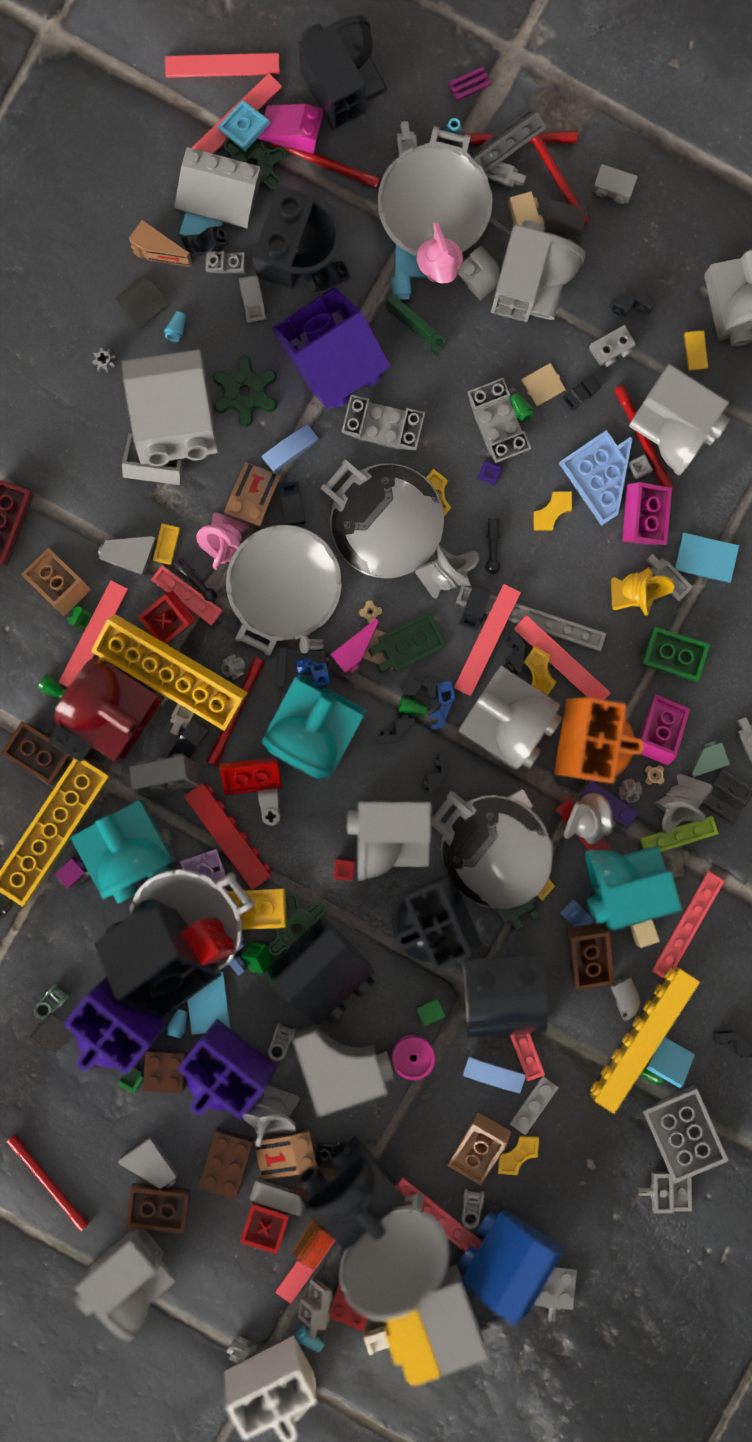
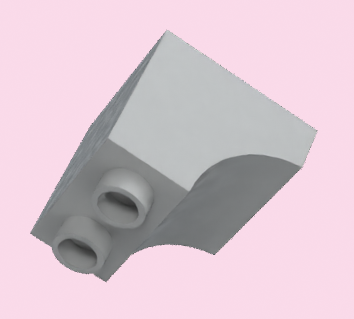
(338, 1072)

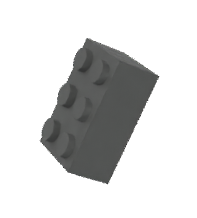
(164, 775)

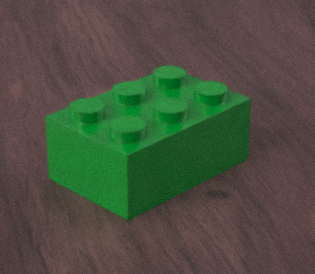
(675, 654)

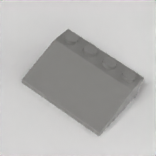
(217, 187)
(685, 1134)

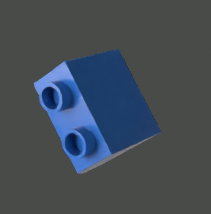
(509, 1265)

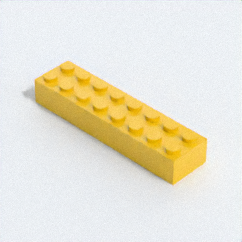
(169, 671)
(51, 830)
(643, 1039)

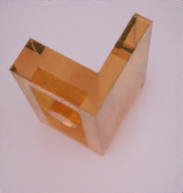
(312, 1245)

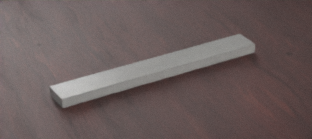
(549, 623)

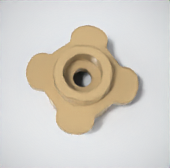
(365, 611)
(659, 775)

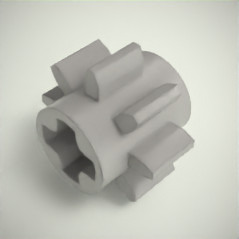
(99, 358)
(233, 667)
(630, 790)
(238, 1349)

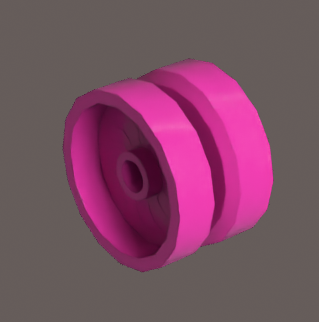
(408, 1046)

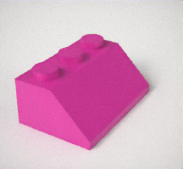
(647, 514)

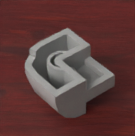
(480, 273)
(626, 997)

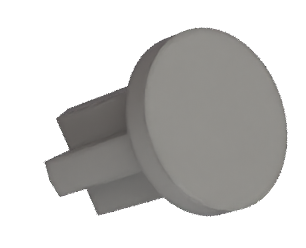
(310, 644)

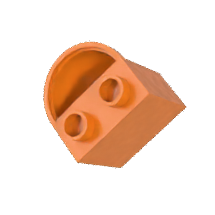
(595, 740)

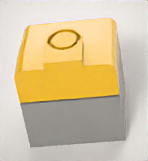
(438, 1334)

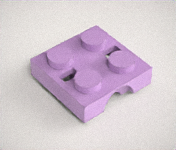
(204, 863)

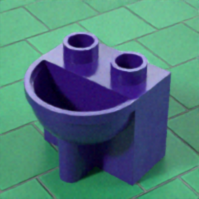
(111, 1031)
(225, 1072)

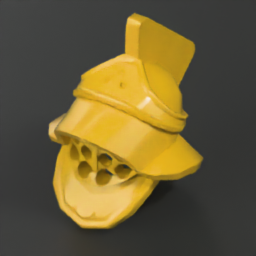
(640, 590)

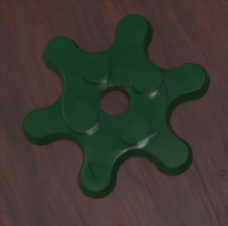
(265, 158)
(245, 404)
(295, 914)

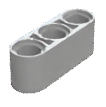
(277, 1197)

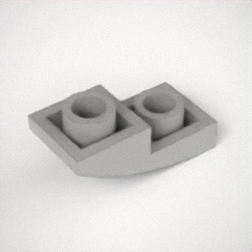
(226, 262)

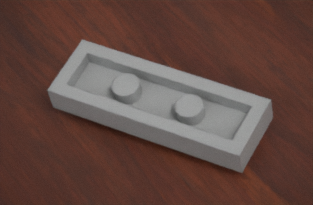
(533, 1105)

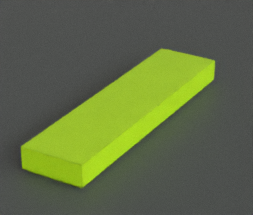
(681, 835)

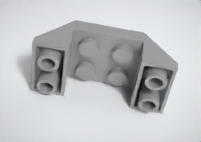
(498, 420)
(382, 424)

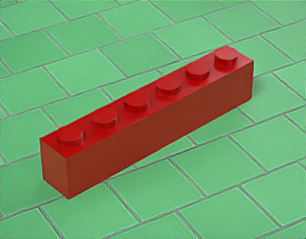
(227, 835)

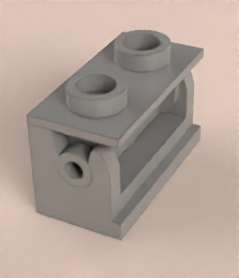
(614, 184)

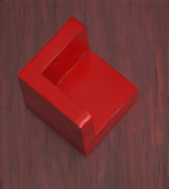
(344, 869)

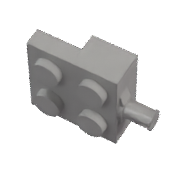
(666, 1195)
(558, 1291)
(315, 1308)

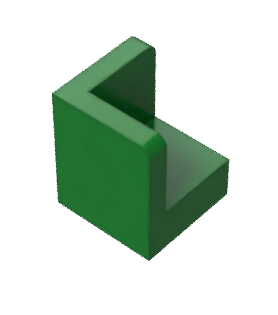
(257, 957)
(430, 1012)
(132, 1079)

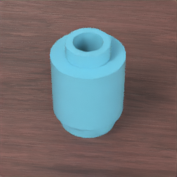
(401, 286)

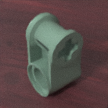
(52, 999)

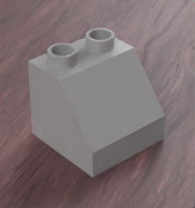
(169, 407)

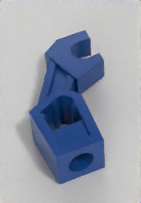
(317, 669)
(441, 714)

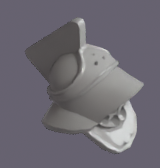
(447, 571)
(683, 802)
(590, 819)
(273, 1113)

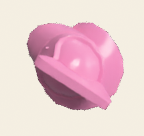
(439, 257)
(221, 538)

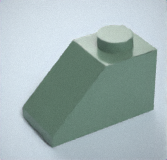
(709, 759)

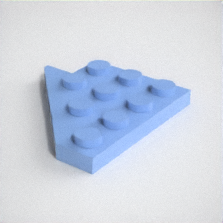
(599, 474)

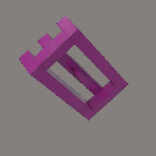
(484, 76)

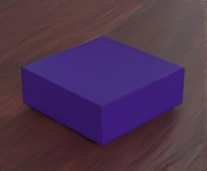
(489, 472)

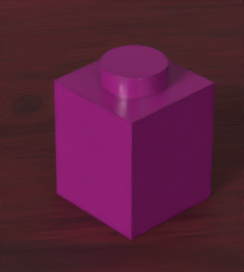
(71, 872)

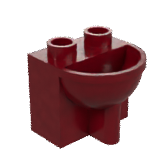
(107, 708)

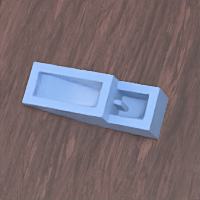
(290, 448)
(494, 1074)

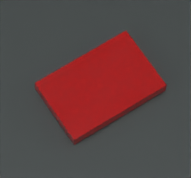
(250, 776)

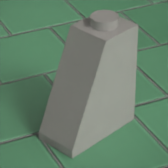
(128, 553)
(150, 1163)

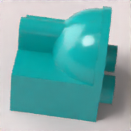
(313, 728)
(123, 850)
(629, 887)

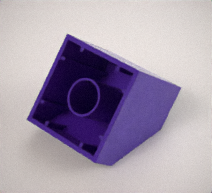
(332, 348)

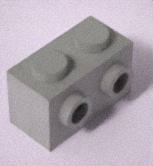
(612, 346)

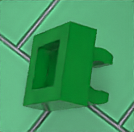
(80, 618)

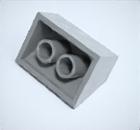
(132, 468)

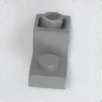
(252, 298)

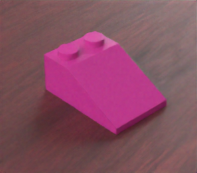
(293, 126)
(352, 652)
(663, 729)

